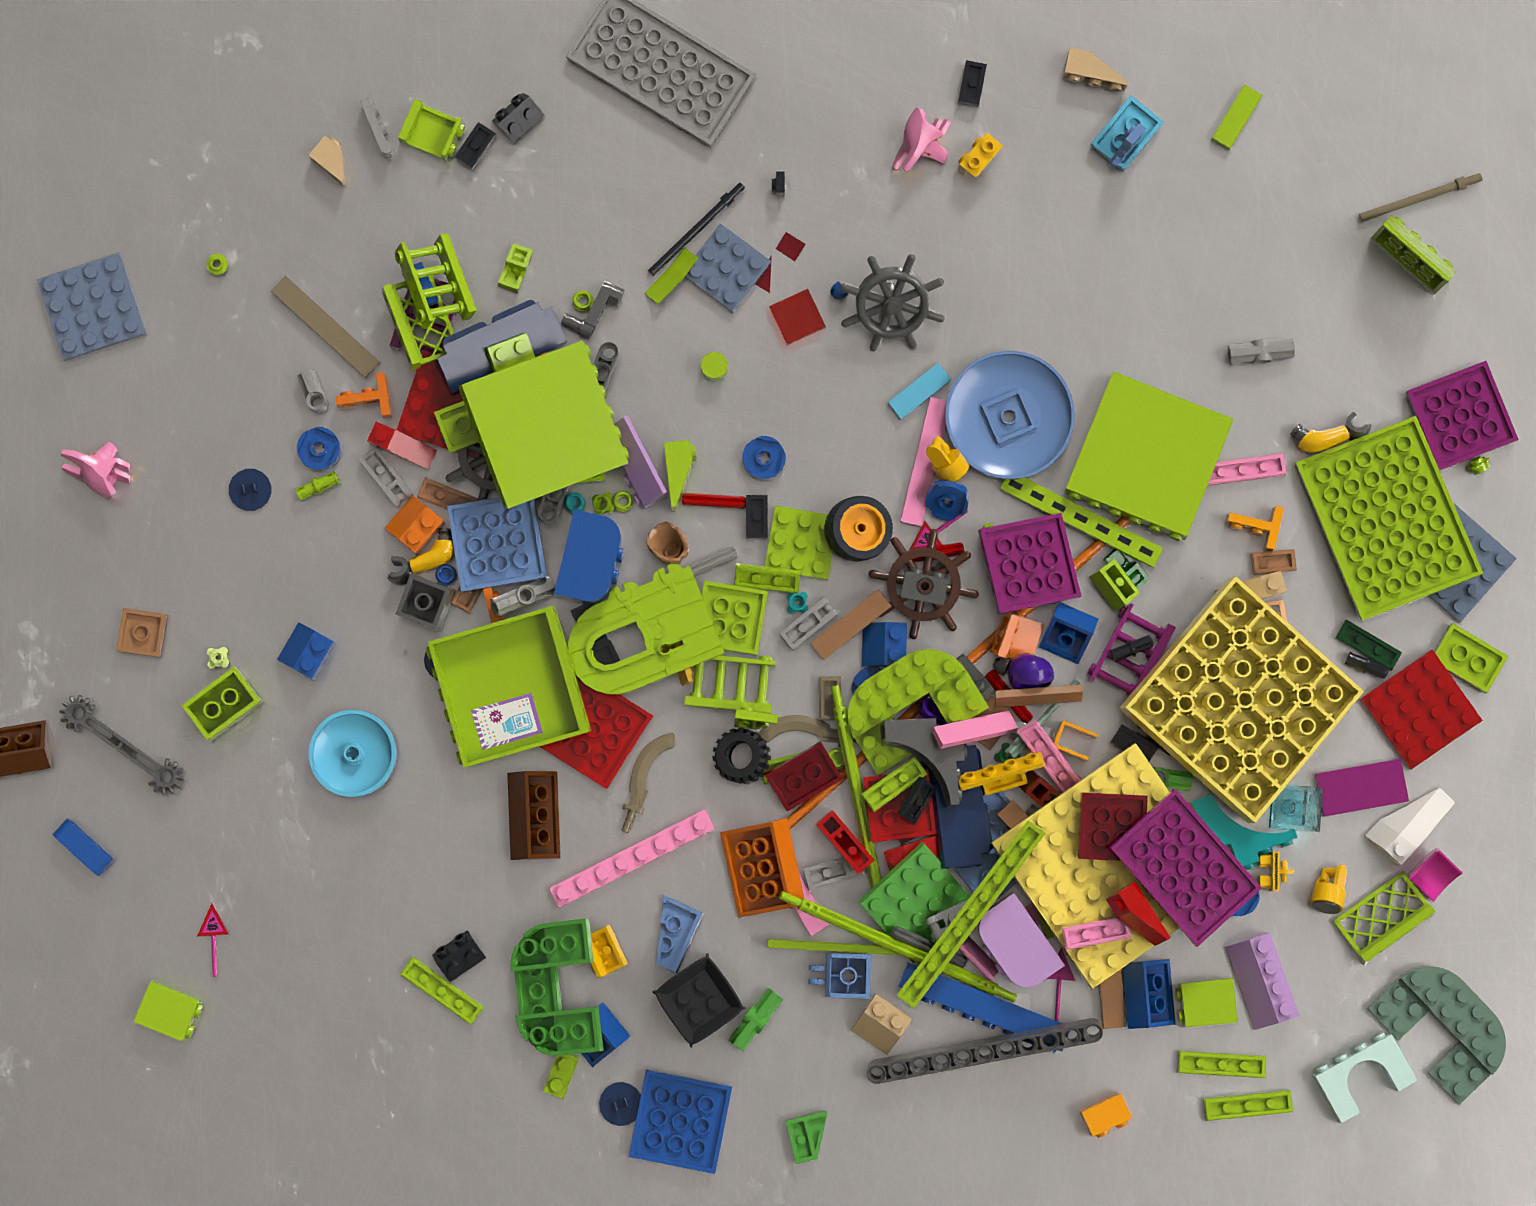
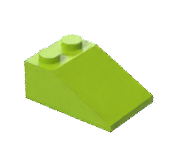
(679, 466)

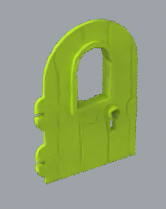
(666, 612)

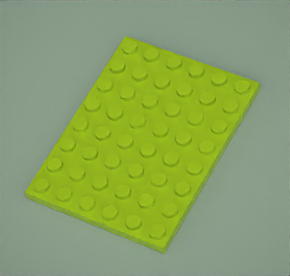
(1389, 518)

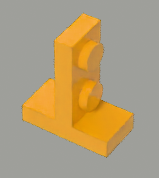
(1259, 526)

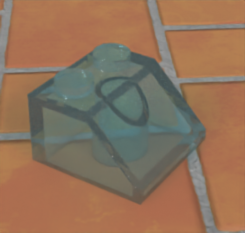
(1297, 809)

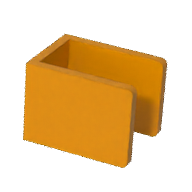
(1077, 729)

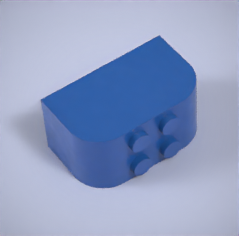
(589, 559)

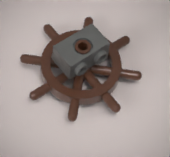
(923, 586)

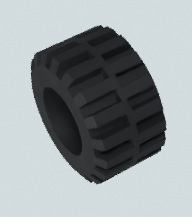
(759, 756)

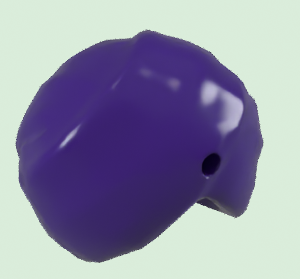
(1030, 672)

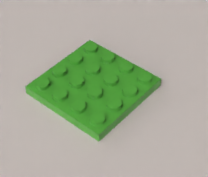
(913, 893)

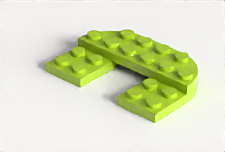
(902, 685)

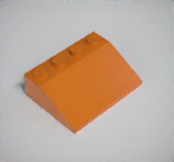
(761, 866)

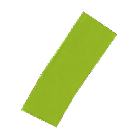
(672, 276)

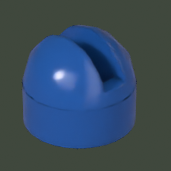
(836, 291)

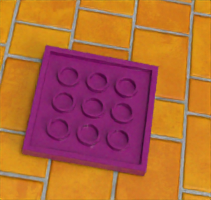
(1462, 415)
(1029, 563)

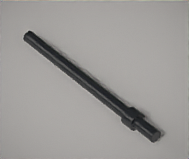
(725, 201)

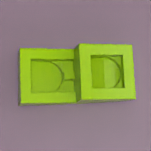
(515, 268)

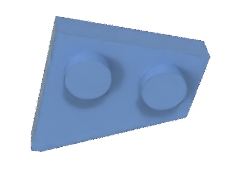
(1129, 140)

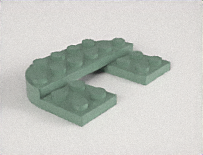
(1460, 1011)

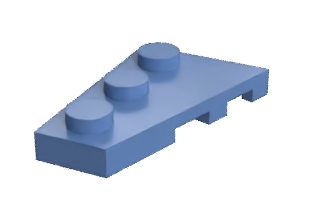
(676, 933)

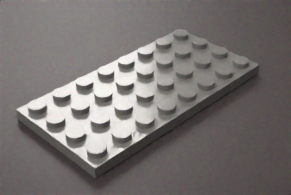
(661, 67)

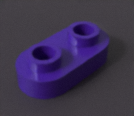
(928, 710)

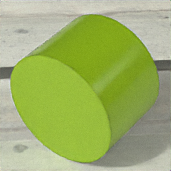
(714, 366)

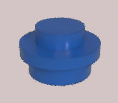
(446, 574)

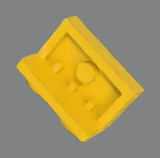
(979, 157)
(606, 952)

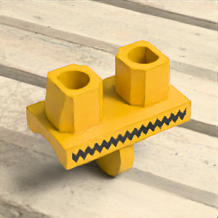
(1272, 861)

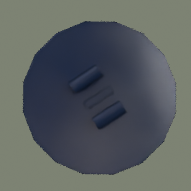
(250, 489)
(620, 1103)

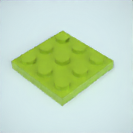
(799, 542)
(736, 615)

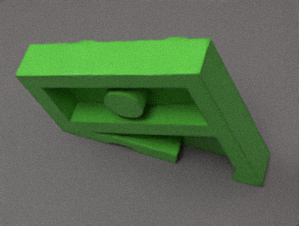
(806, 1135)

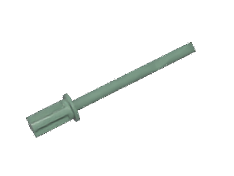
(1018, 744)

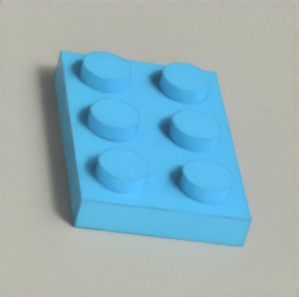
(1128, 115)

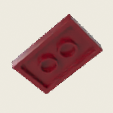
(803, 776)

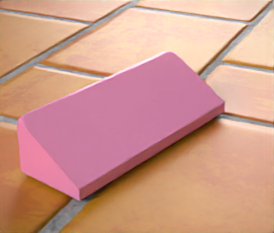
(979, 958)

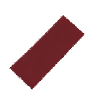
(789, 247)

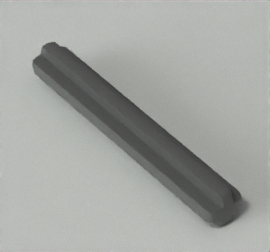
(923, 944)

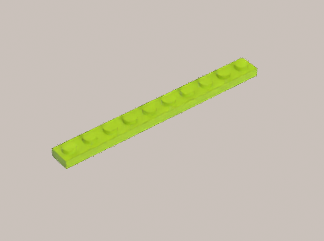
(971, 913)

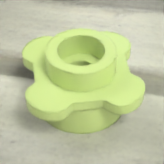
(213, 662)

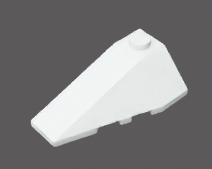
(1406, 828)

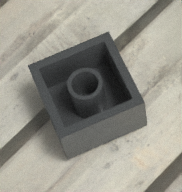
(425, 602)

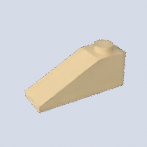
(1266, 585)

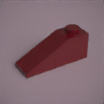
(1038, 789)

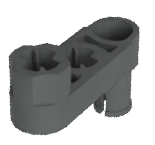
(609, 294)

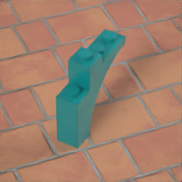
(1241, 841)

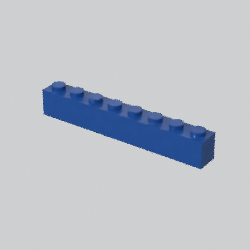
(982, 1006)

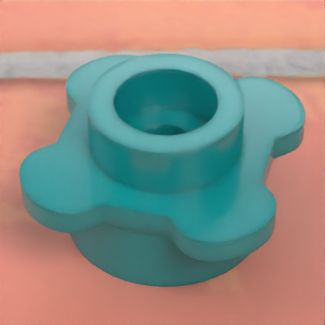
(801, 607)

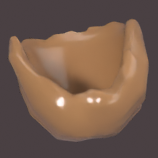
(668, 543)

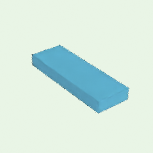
(919, 391)

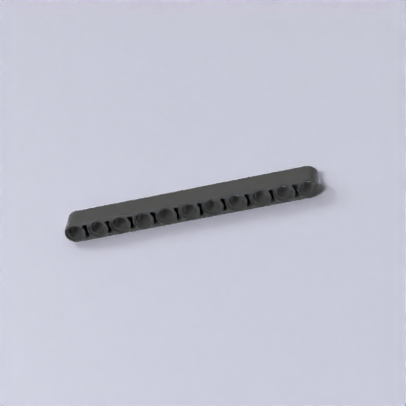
(992, 1043)

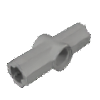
(1261, 351)
(511, 600)

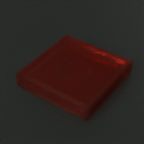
(797, 317)

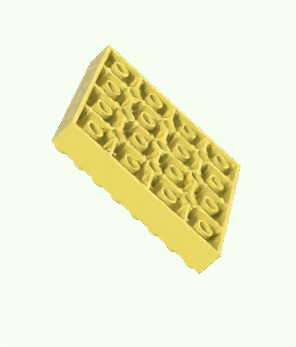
(1241, 700)
(1075, 890)

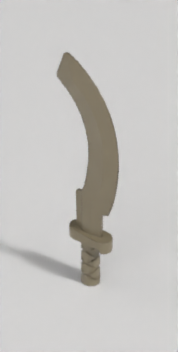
(801, 723)
(639, 776)

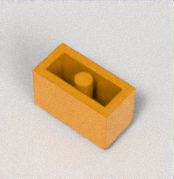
(1106, 1115)

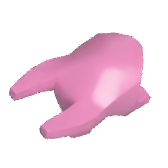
(921, 140)
(98, 469)

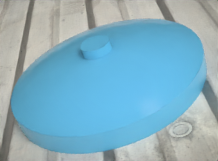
(352, 753)

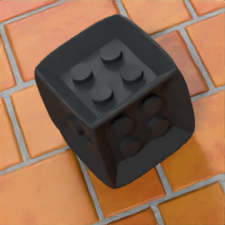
(699, 1000)

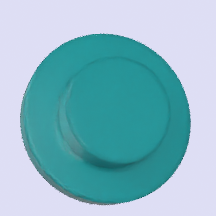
(574, 501)

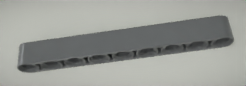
(600, 362)

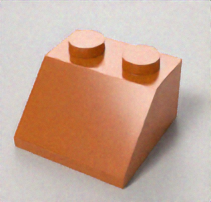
(415, 525)

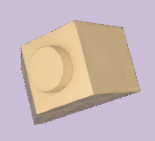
(330, 158)

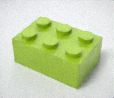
(222, 704)

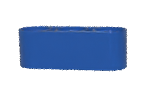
(83, 847)

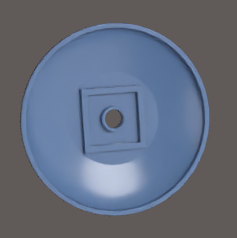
(1014, 384)

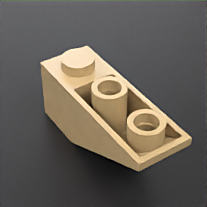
(1087, 67)

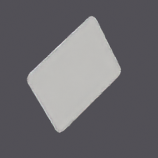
(1023, 1001)

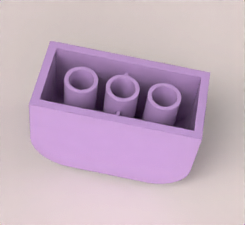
(1017, 943)

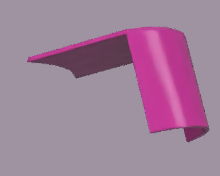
(1434, 873)

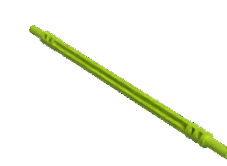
(855, 784)
(894, 945)

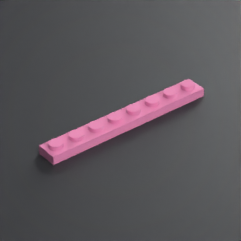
(631, 858)

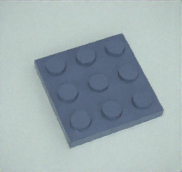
(727, 268)

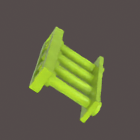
(449, 267)
(717, 700)

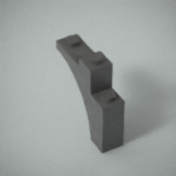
(917, 738)

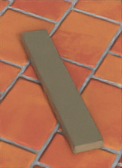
(325, 326)

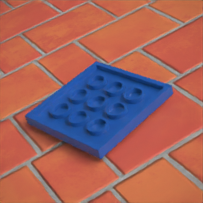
(680, 1121)

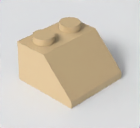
(881, 1024)

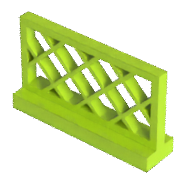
(405, 331)
(1395, 933)

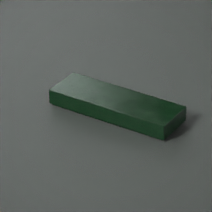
(1368, 644)

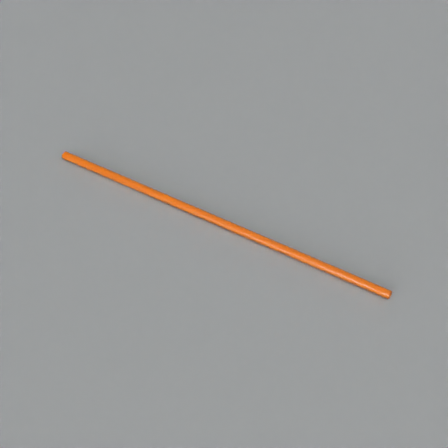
(913, 711)

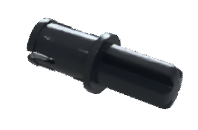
(1132, 648)
(1367, 665)

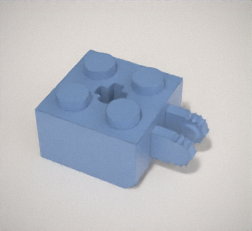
(836, 985)

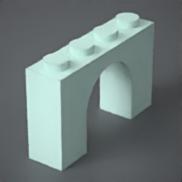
(1333, 1079)

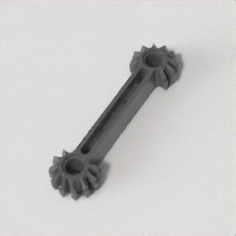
(121, 744)

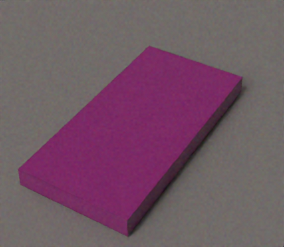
(1362, 787)

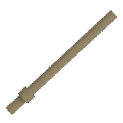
(1459, 184)

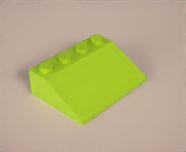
(1414, 254)

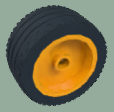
(843, 532)

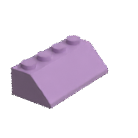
(640, 470)
(1262, 981)

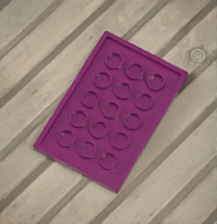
(1185, 867)

